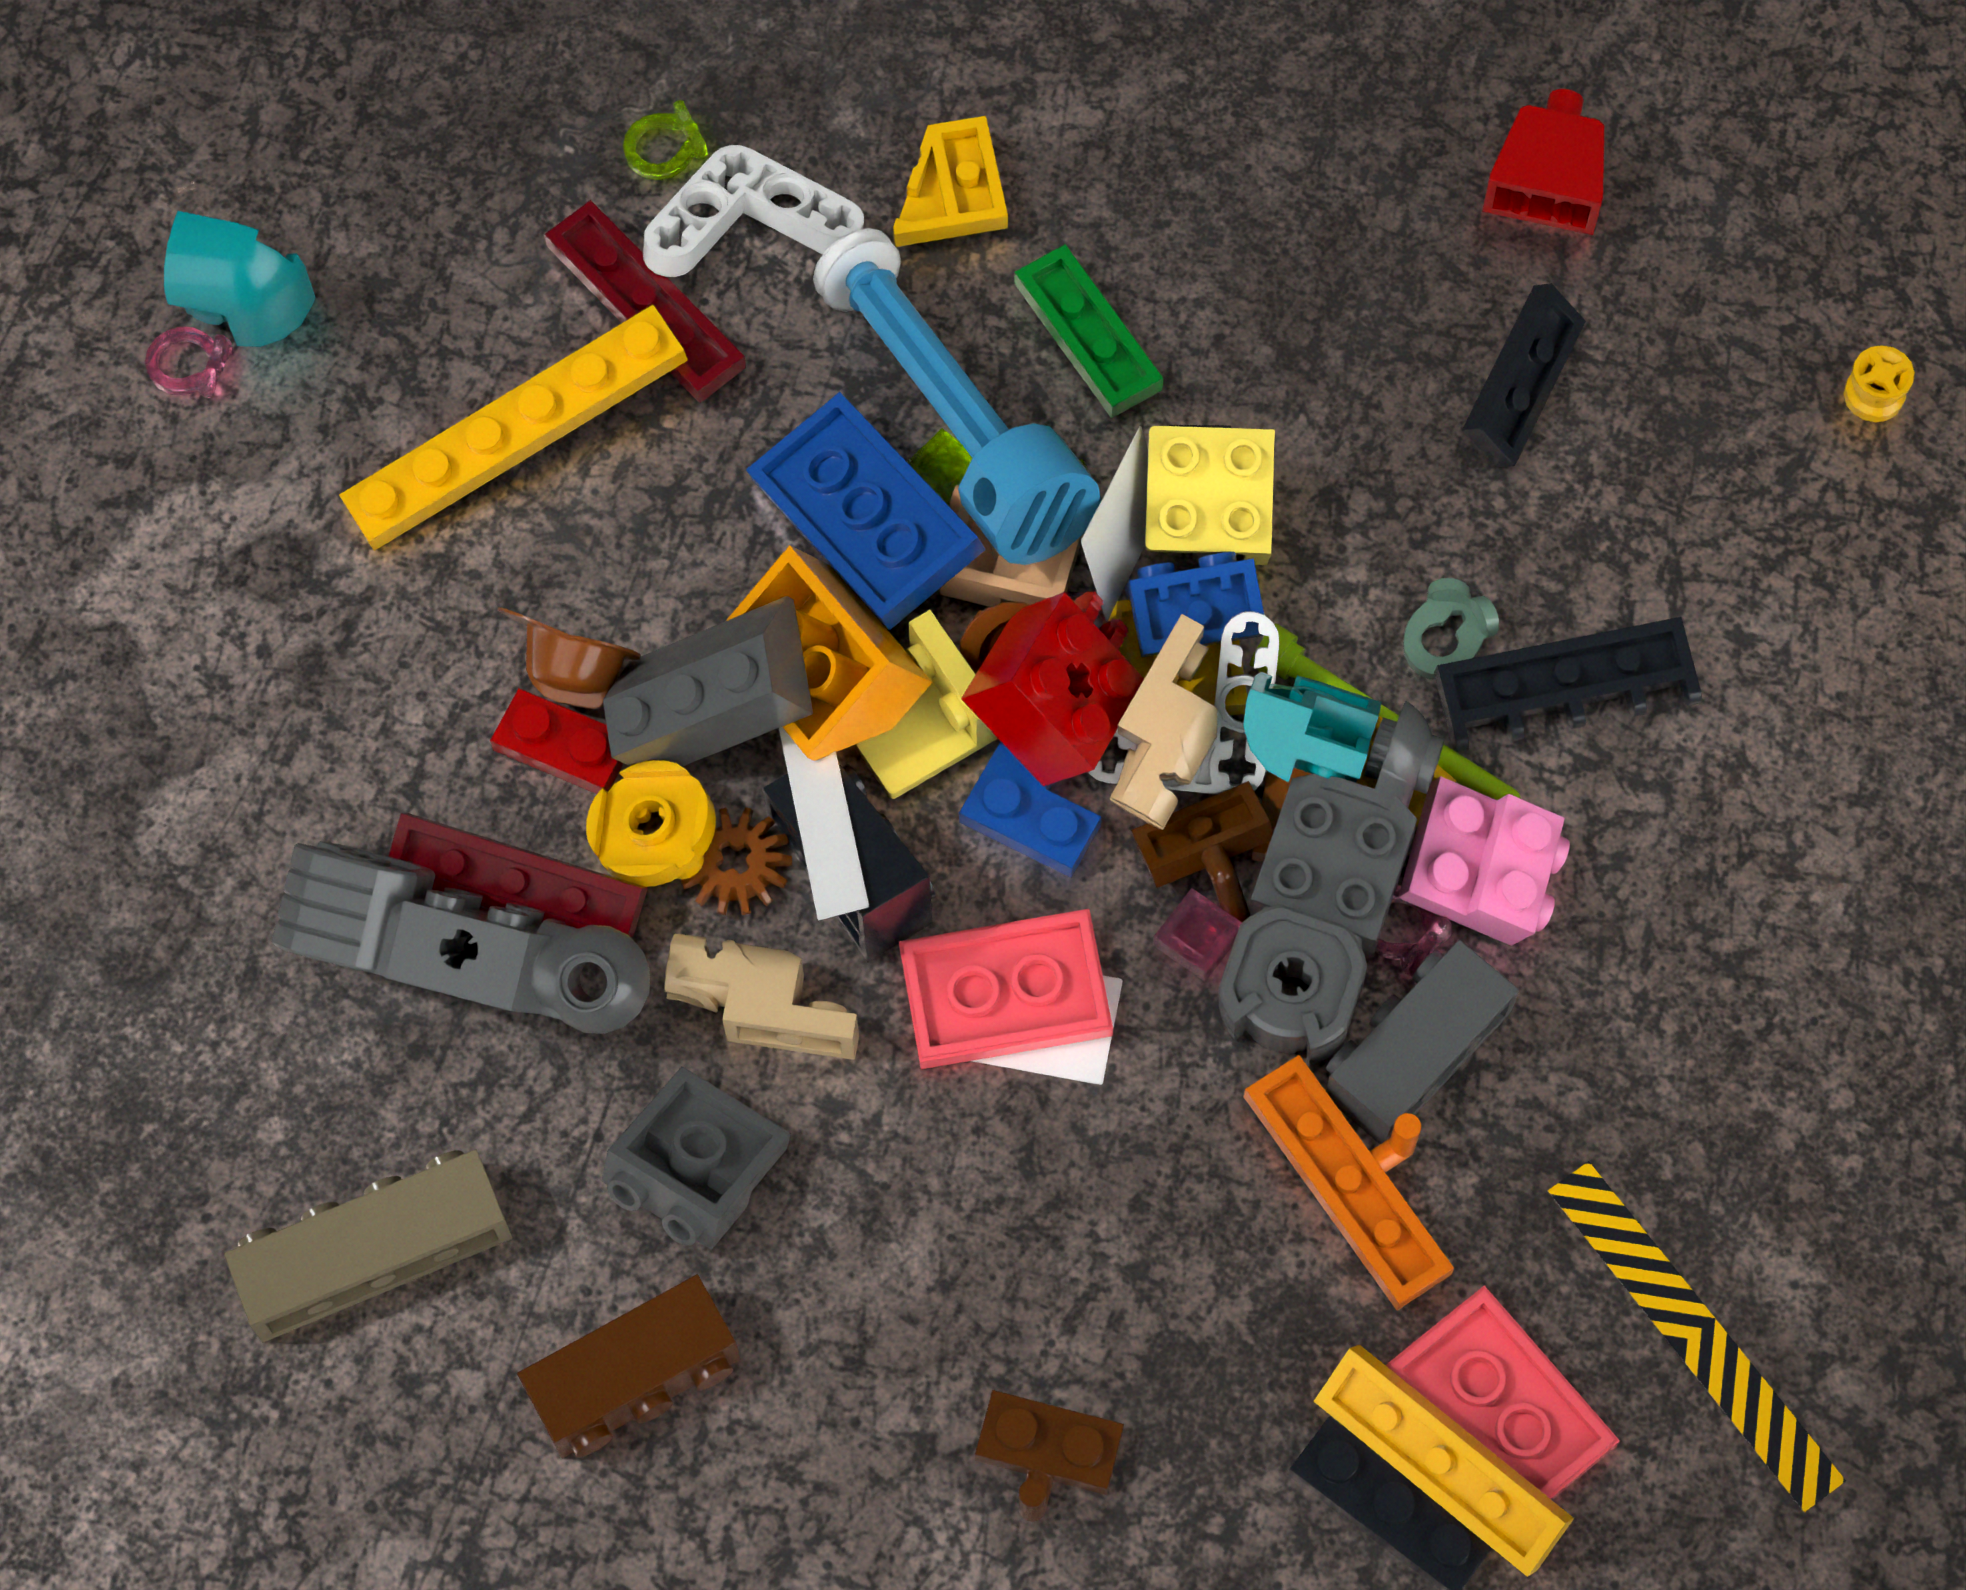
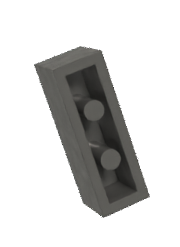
(1419, 1039)

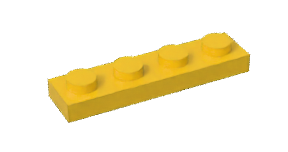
(1443, 1460)

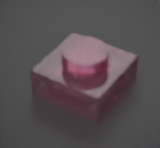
(1197, 934)

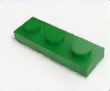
(1088, 331)

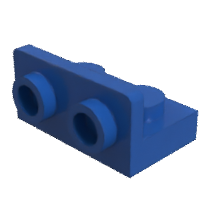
(1204, 594)

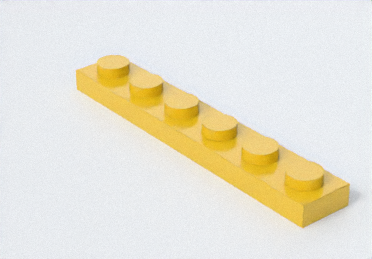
(513, 427)

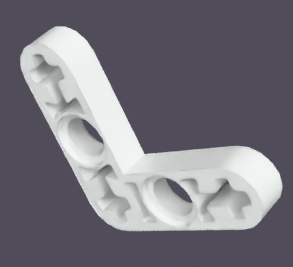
(748, 192)
(1209, 777)

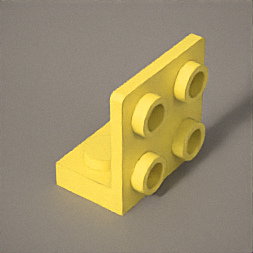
(1210, 491)
(938, 725)

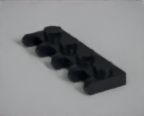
(1566, 677)

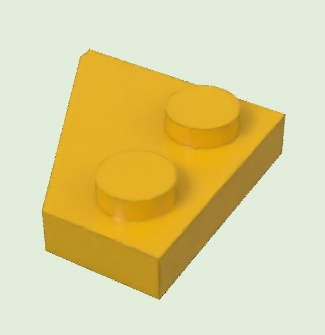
(953, 186)

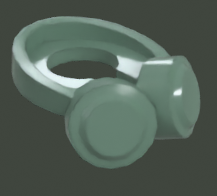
(1445, 599)

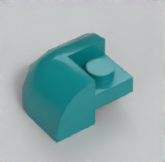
(232, 278)
(1309, 727)

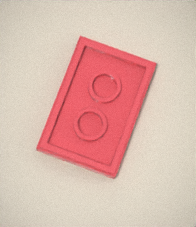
(1005, 989)
(1506, 1394)

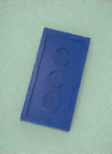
(865, 510)

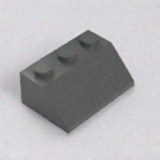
(711, 689)

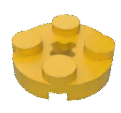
(675, 847)

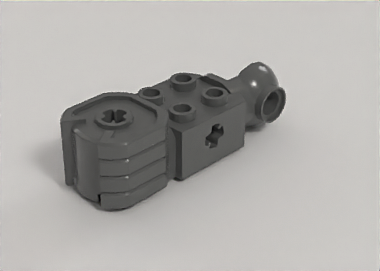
(1326, 896)
(388, 921)

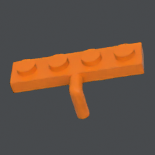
(1352, 1179)

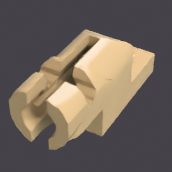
(1168, 726)
(759, 997)

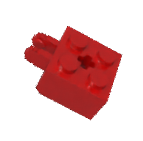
(1055, 686)

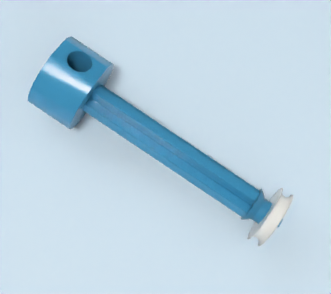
(1021, 481)

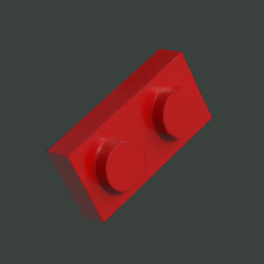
(556, 742)

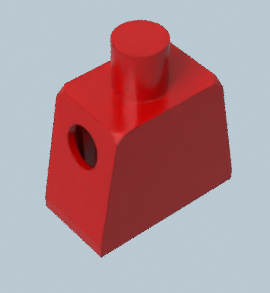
(1550, 166)

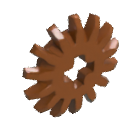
(760, 863)

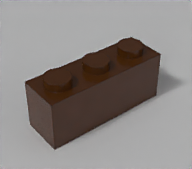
(630, 1368)

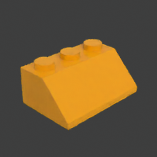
(853, 664)

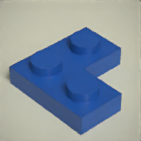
(1028, 817)

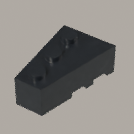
(893, 879)

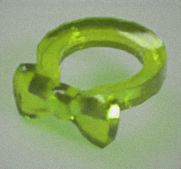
(679, 120)

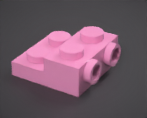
(1485, 861)

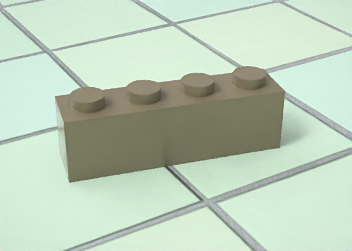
(366, 1244)

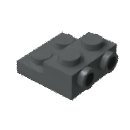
(693, 1159)

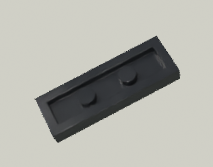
(1524, 375)
(1388, 1507)

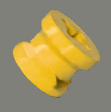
(1883, 368)

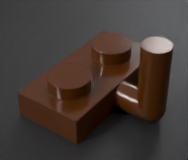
(1207, 838)
(1048, 1447)

